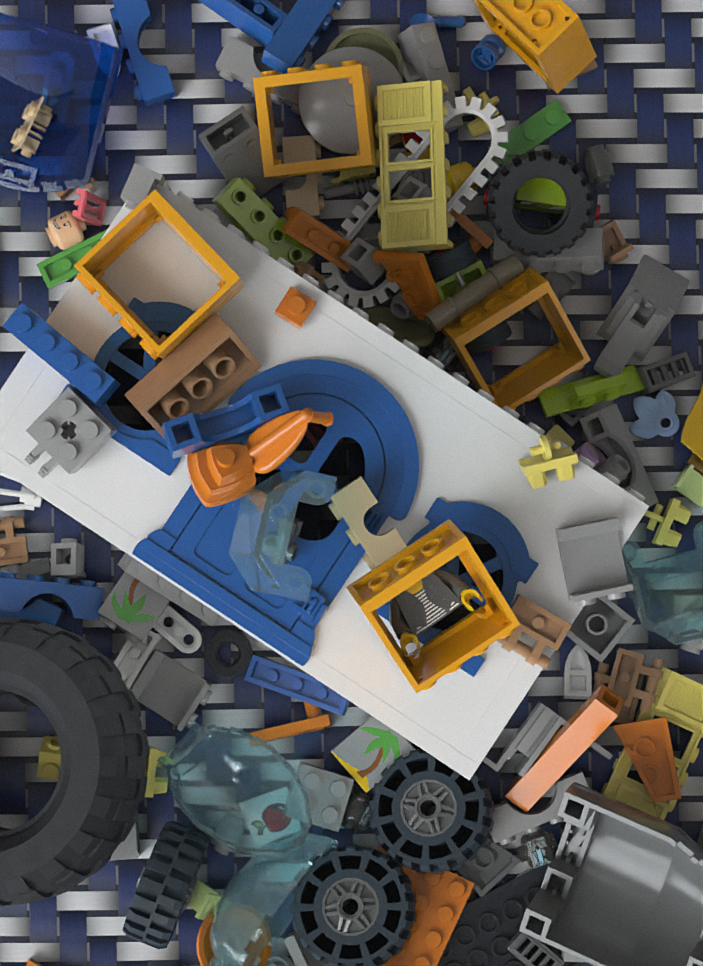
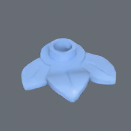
(651, 414)

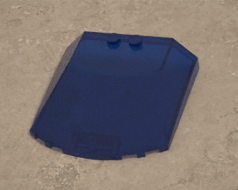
(76, 82)

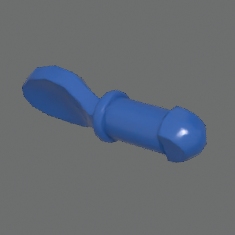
(441, 21)

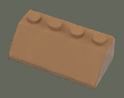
(194, 375)

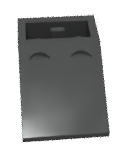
(237, 150)

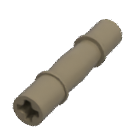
(474, 293)

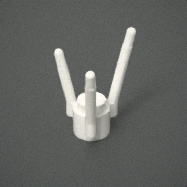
(26, 496)

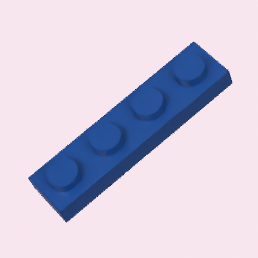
(294, 684)

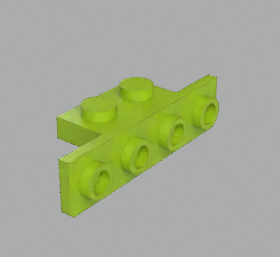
(589, 391)

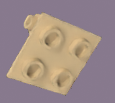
(31, 114)

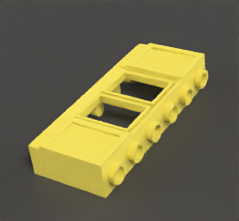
(415, 222)
(682, 704)

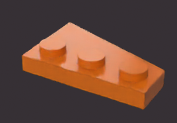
(413, 278)
(652, 754)

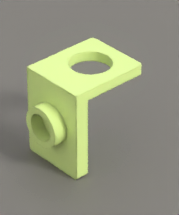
(690, 485)
(203, 900)

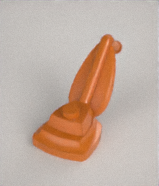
(229, 468)

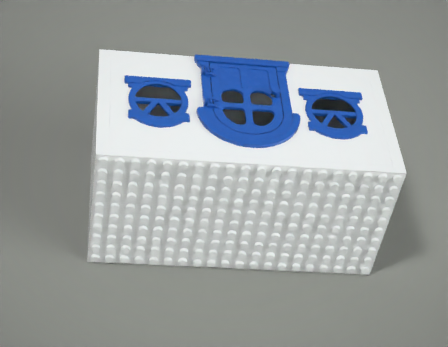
(428, 457)

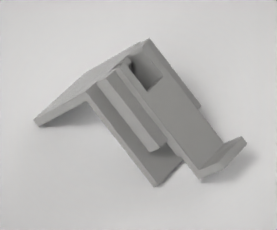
(639, 315)
(533, 738)

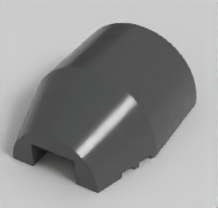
(620, 887)

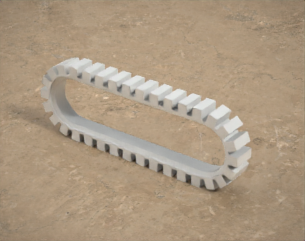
(455, 202)

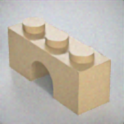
(306, 198)
(351, 505)

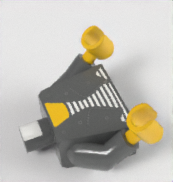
(426, 604)

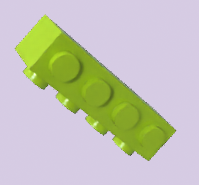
(258, 222)

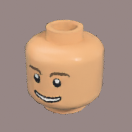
(65, 230)

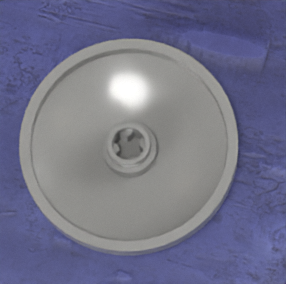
(329, 105)

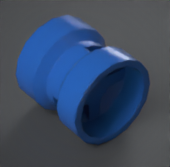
(488, 52)

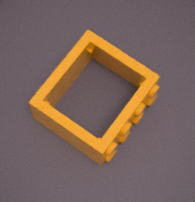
(541, 36)
(358, 76)
(120, 238)
(539, 372)
(460, 641)

